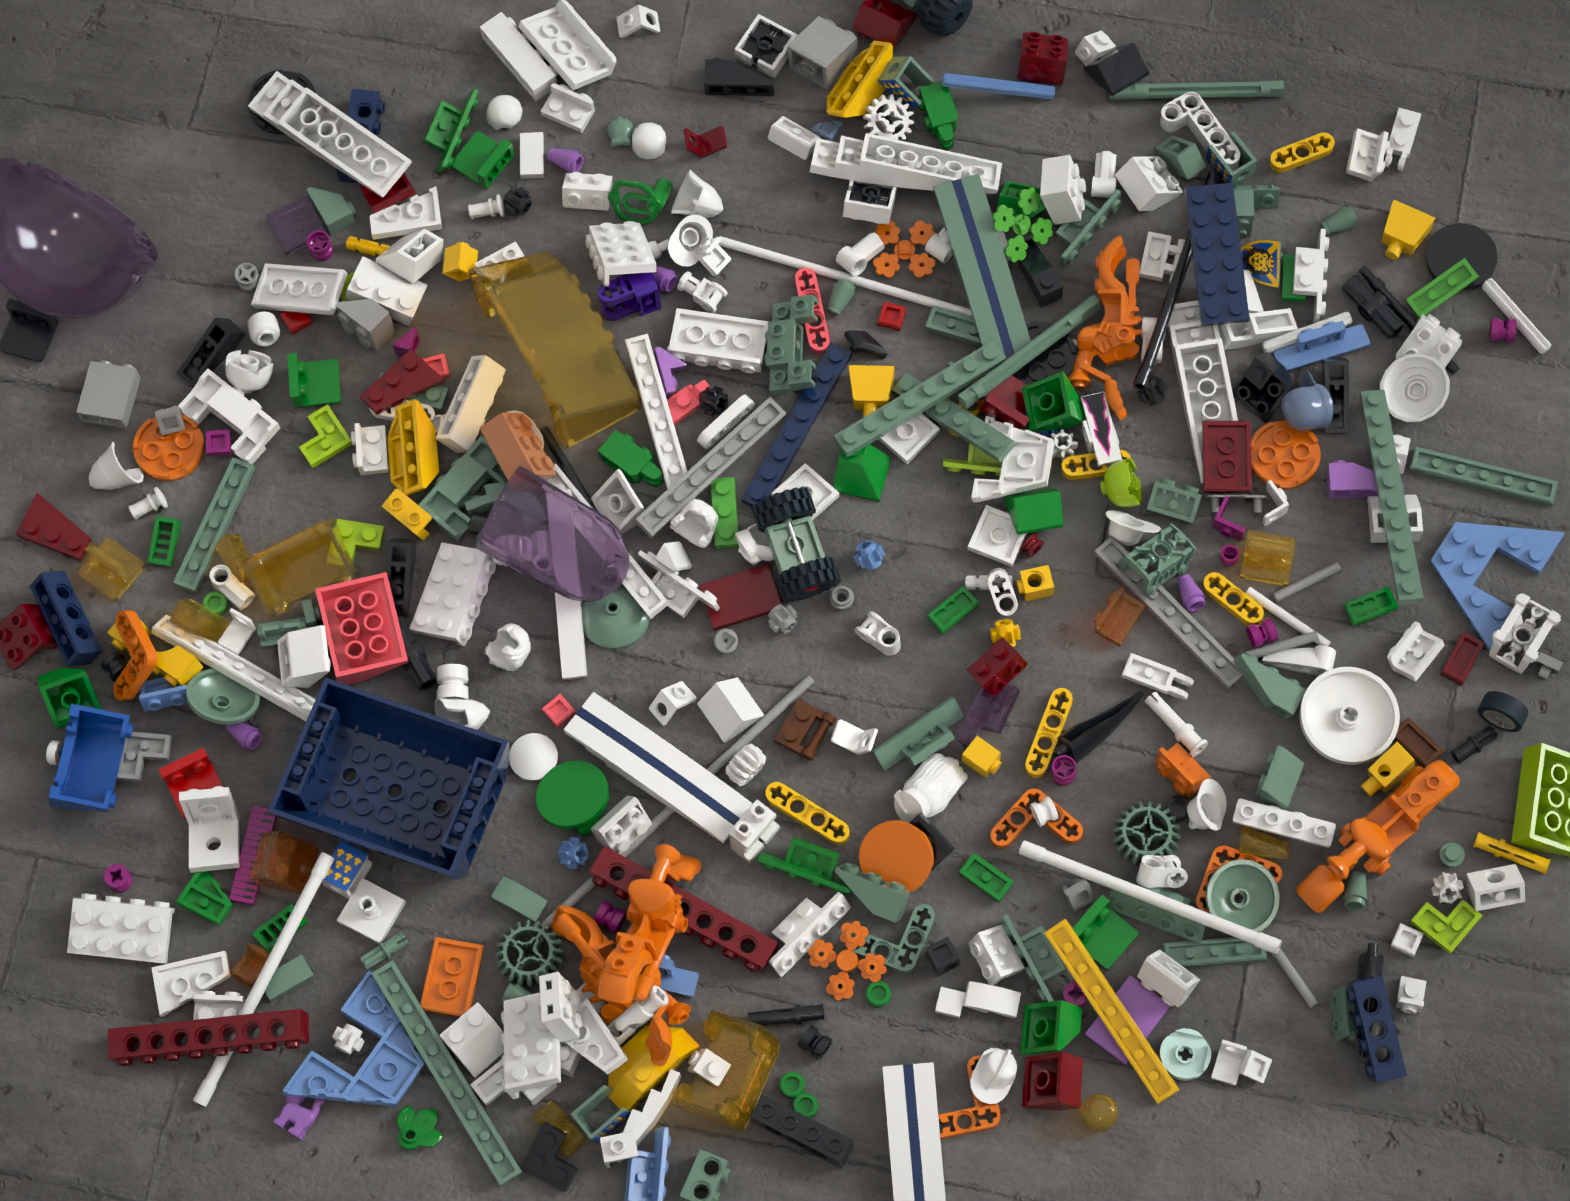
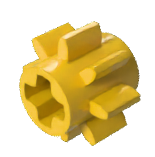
(1007, 630)

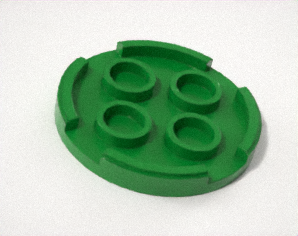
(572, 794)

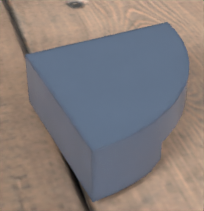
(828, 130)

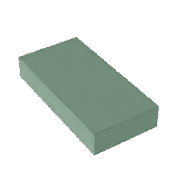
(288, 977)

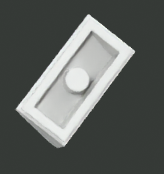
(793, 137)
(673, 556)

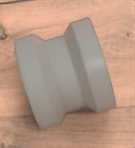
(249, 272)

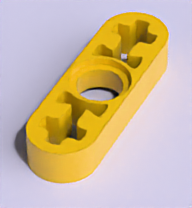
(1308, 144)
(1089, 473)
(1232, 589)

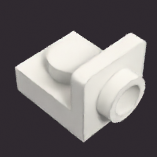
(1410, 995)

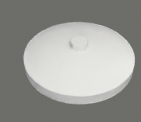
(1349, 715)

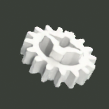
(889, 110)

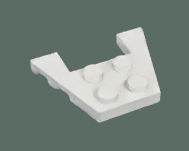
(1022, 469)

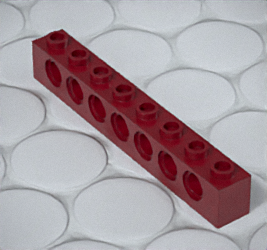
(757, 960)
(123, 1039)

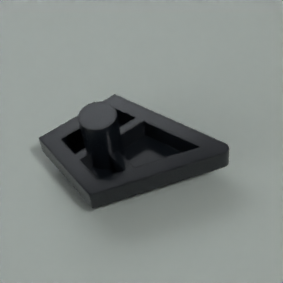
(864, 343)

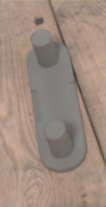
(1215, 501)

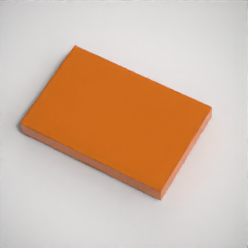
(451, 977)

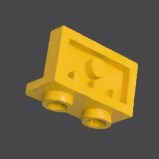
(408, 513)

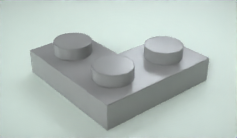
(142, 747)

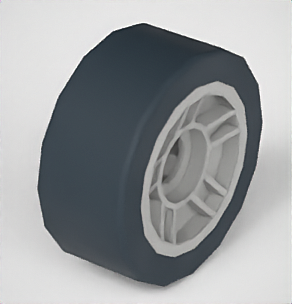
(1503, 711)

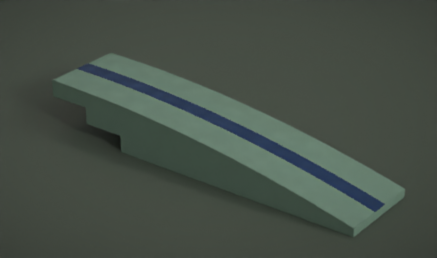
(981, 264)

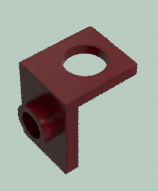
(706, 143)

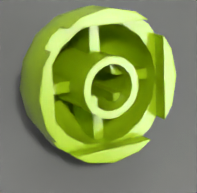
(1122, 484)

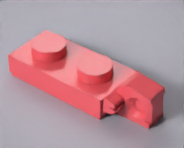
(686, 401)

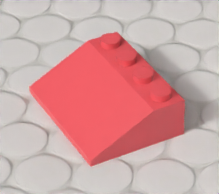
(361, 628)

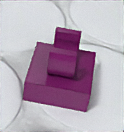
(218, 443)

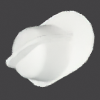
(686, 239)
(1128, 529)
(1208, 807)
(993, 1075)

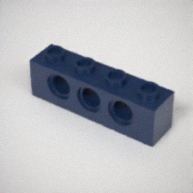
(363, 103)
(65, 618)
(1393, 1065)

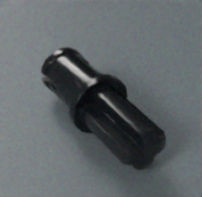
(1474, 744)

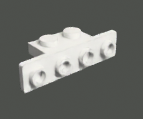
(1308, 273)
(679, 592)
(1284, 823)
(803, 928)

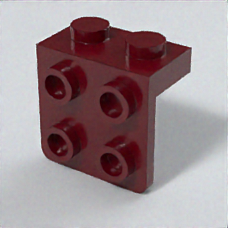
(1043, 58)
(1006, 403)
(24, 634)

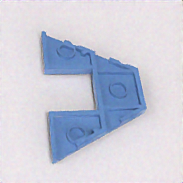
(1468, 552)
(385, 1072)

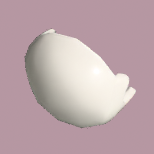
(503, 112)
(648, 140)

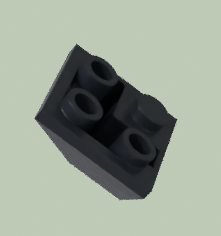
(1263, 386)

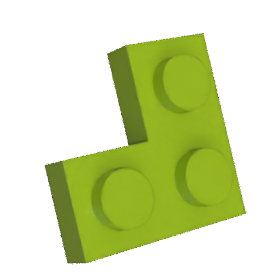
(330, 438)
(360, 536)
(1449, 930)

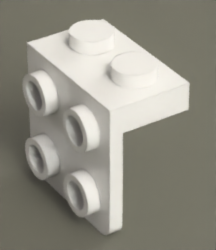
(1431, 340)

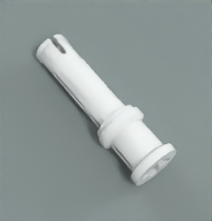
(1183, 732)

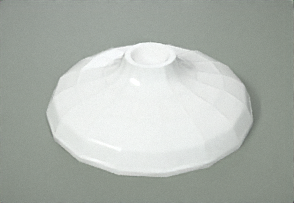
(1415, 387)

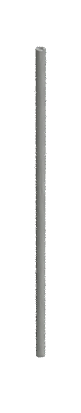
(714, 768)

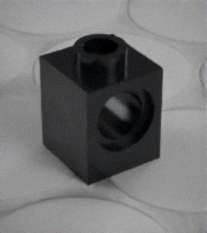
(942, 956)

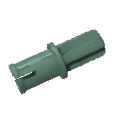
(384, 950)

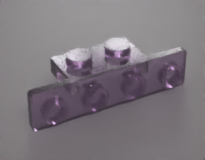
(987, 713)

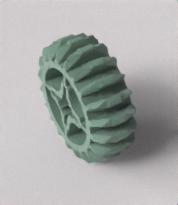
(1137, 832)
(534, 944)

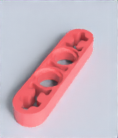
(818, 311)

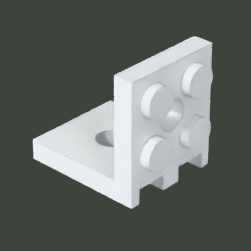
(212, 819)

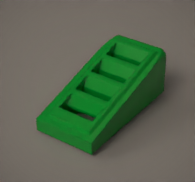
(157, 530)
(259, 934)

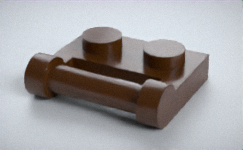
(799, 724)

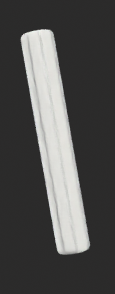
(1513, 312)
(1290, 338)

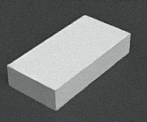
(532, 155)

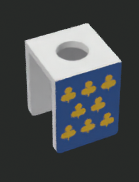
(347, 869)

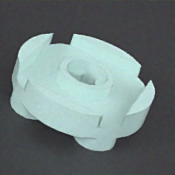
(1198, 1048)

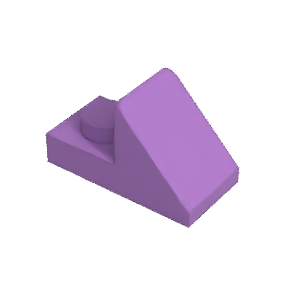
(666, 365)

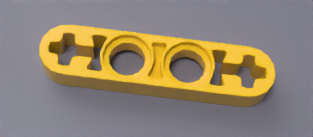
(1045, 731)
(809, 811)

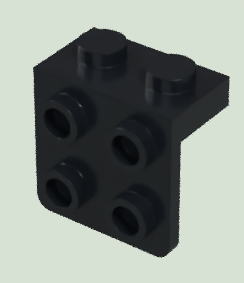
(27, 332)

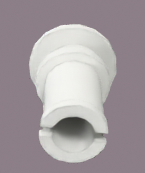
(487, 208)
(150, 503)

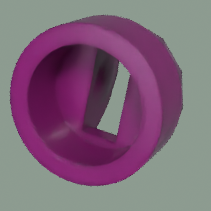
(1229, 555)

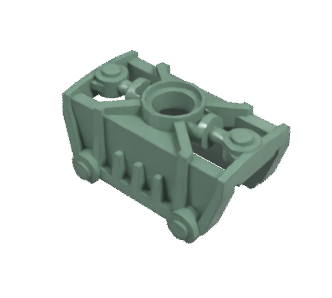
(1166, 566)

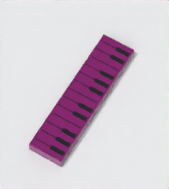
(243, 889)

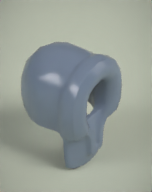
(1308, 406)

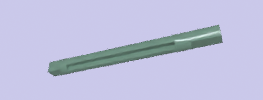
(1217, 89)
(1029, 351)

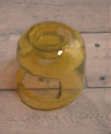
(1099, 1113)

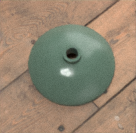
(615, 628)
(220, 698)
(1256, 890)

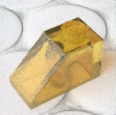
(199, 620)

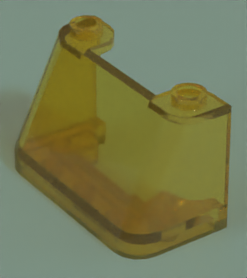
(299, 566)
(751, 1055)

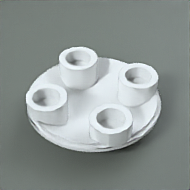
(533, 756)

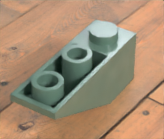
(1274, 691)
(879, 896)

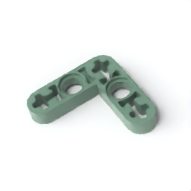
(897, 952)

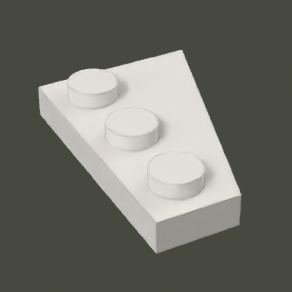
(407, 218)
(180, 980)
(596, 1040)

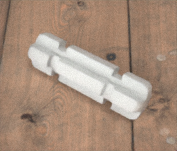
(972, 582)

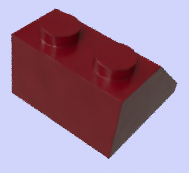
(883, 21)
(1052, 1081)

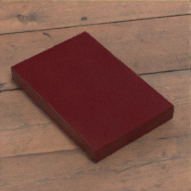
(1226, 457)
(742, 596)

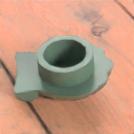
(620, 131)

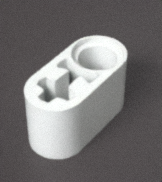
(995, 589)

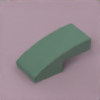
(518, 898)

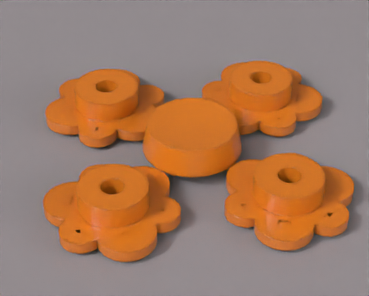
(904, 250)
(847, 960)

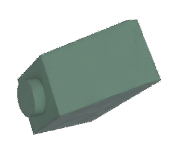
(1181, 157)
(332, 209)

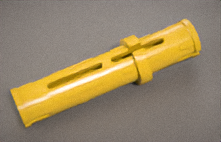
(1482, 842)

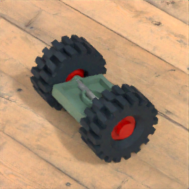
(795, 544)

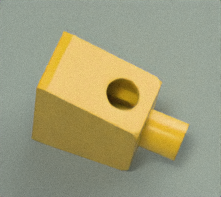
(1405, 229)
(870, 386)
(1395, 762)

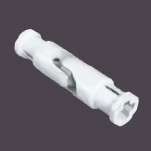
(637, 1014)

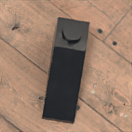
(729, 78)
(1040, 275)
(211, 349)
(1336, 380)
(400, 571)

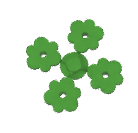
(1021, 224)

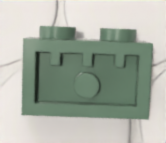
(1175, 500)

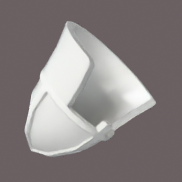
(697, 198)
(109, 474)
(464, 712)

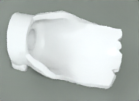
(754, 545)
(929, 787)

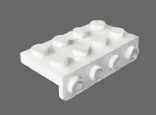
(569, 45)
(619, 250)
(718, 340)
(453, 593)
(120, 928)
(530, 1048)

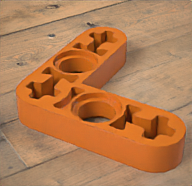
(143, 656)
(1024, 800)
(1214, 864)
(980, 1107)

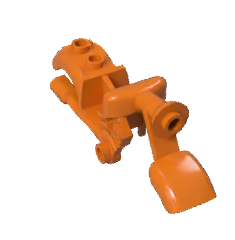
(1115, 335)
(1380, 832)
(654, 920)
(594, 949)

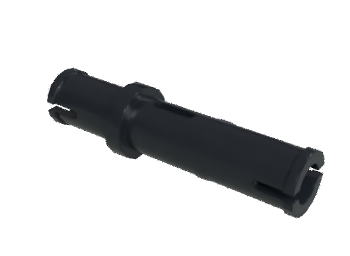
(788, 1015)

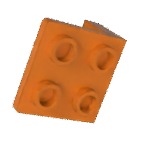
(1181, 770)

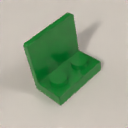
(483, 159)
(313, 382)
(1104, 933)

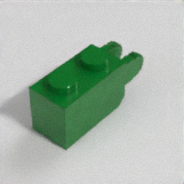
(939, 113)
(634, 462)

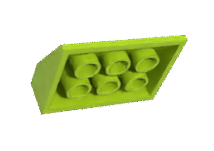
(1543, 801)

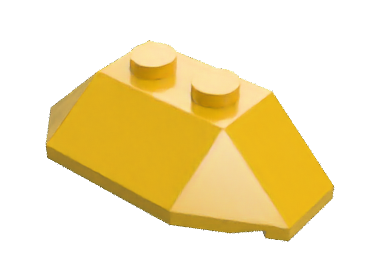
(859, 82)
(412, 448)
(638, 1075)

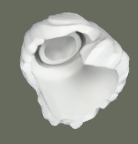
(696, 523)
(509, 647)

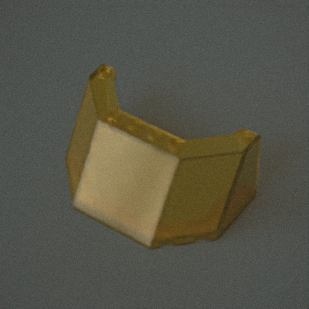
(559, 342)

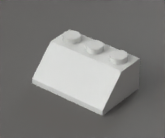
(387, 289)

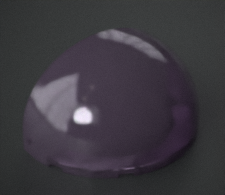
(66, 246)

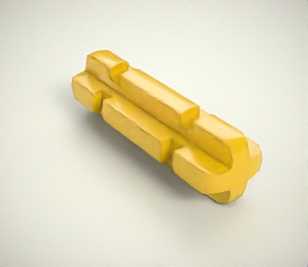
(365, 246)

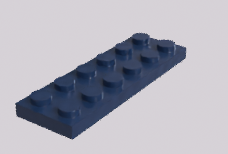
(1217, 254)

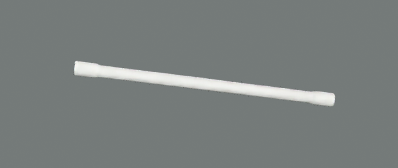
(317, 875)
(1259, 939)

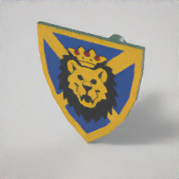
(1263, 261)

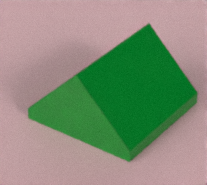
(1035, 510)

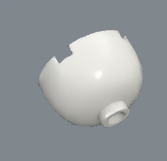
(248, 371)

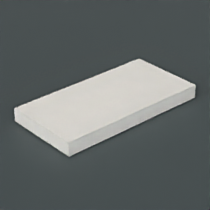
(299, 289)

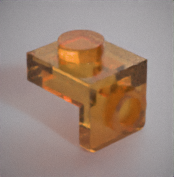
(250, 965)

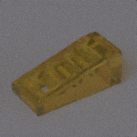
(234, 553)
(1261, 844)

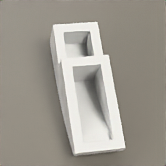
(1260, 328)

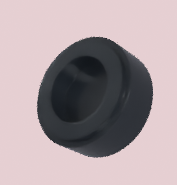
(1178, 807)

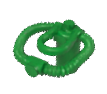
(654, 200)

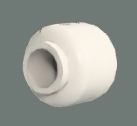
(263, 328)

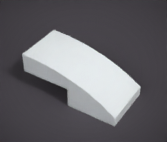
(991, 999)

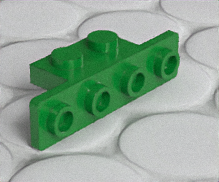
(446, 128)
(808, 862)

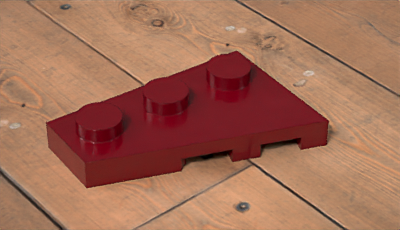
(402, 380)
(52, 530)

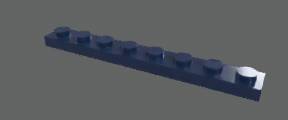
(797, 425)

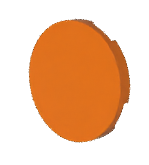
(168, 455)
(1284, 455)
(897, 853)

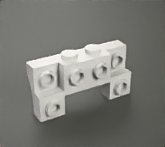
(235, 410)

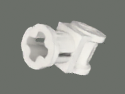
(704, 292)

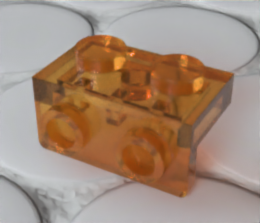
(1118, 617)

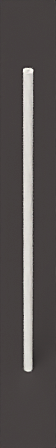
(835, 274)

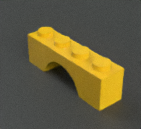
(175, 664)

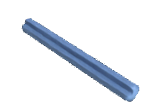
(998, 86)

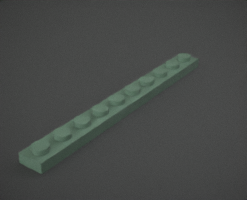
(1391, 497)
(447, 1073)

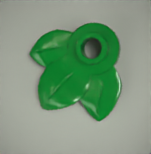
(420, 1125)

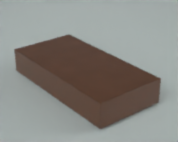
(1417, 743)

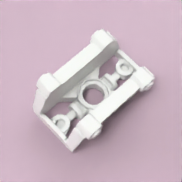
(1513, 624)

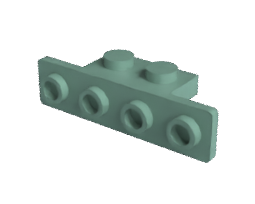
(1081, 232)
(921, 737)
(1157, 916)
(1040, 955)

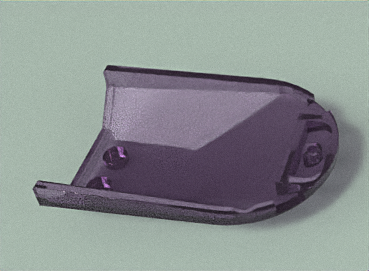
(554, 539)

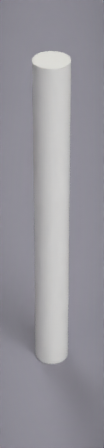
(1284, 615)

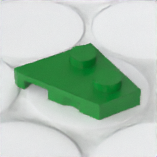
(205, 898)

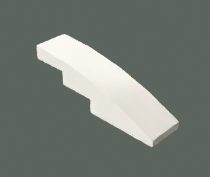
(655, 1106)

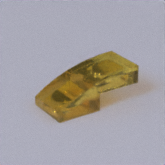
(552, 1114)

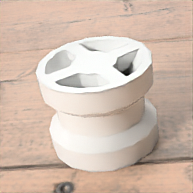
(1044, 811)

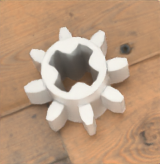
(1063, 451)
(1447, 888)
(348, 1039)

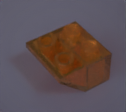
(283, 862)

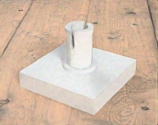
(371, 911)

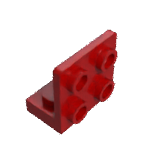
(188, 773)

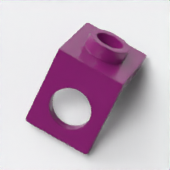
(1226, 527)

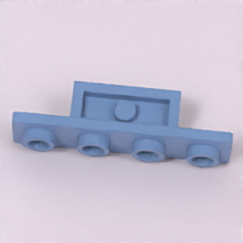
(1322, 343)
(676, 979)
(648, 1170)

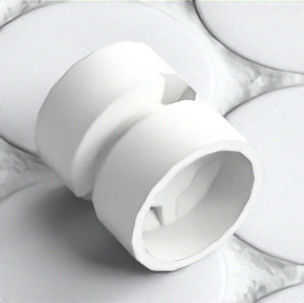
(452, 681)

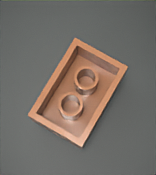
(517, 445)

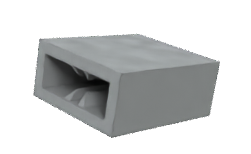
(108, 394)

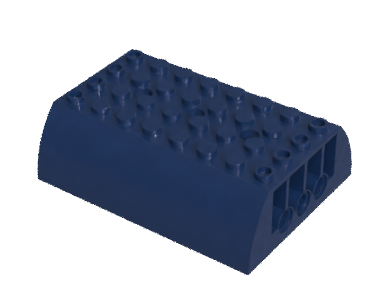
(390, 749)

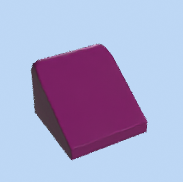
(407, 342)

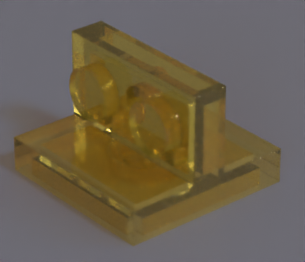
(1268, 557)
(110, 568)

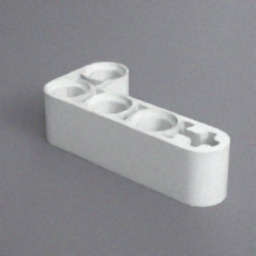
(1204, 134)

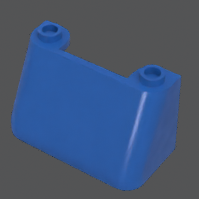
(90, 759)

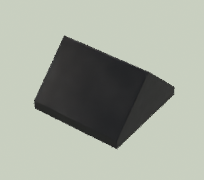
(1118, 68)

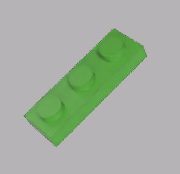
(1442, 288)
(725, 505)

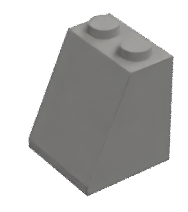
(821, 51)

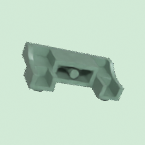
(786, 345)
(459, 485)

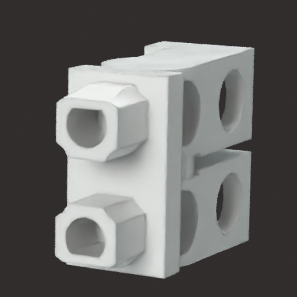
(753, 825)

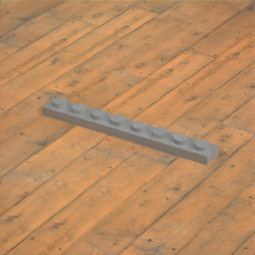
(710, 467)
(1173, 617)

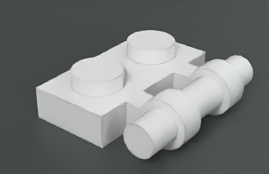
(1155, 256)

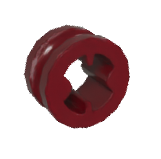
(1032, 545)

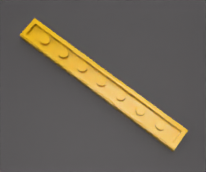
(1111, 1011)

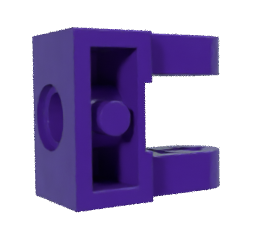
(637, 293)

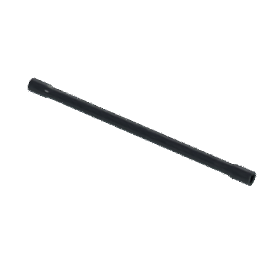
(1145, 369)

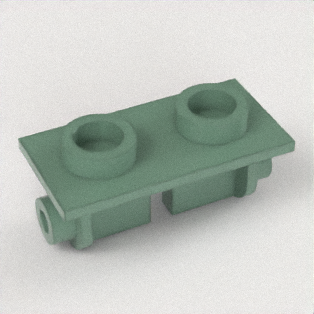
(1264, 195)
(273, 631)
(1342, 1021)

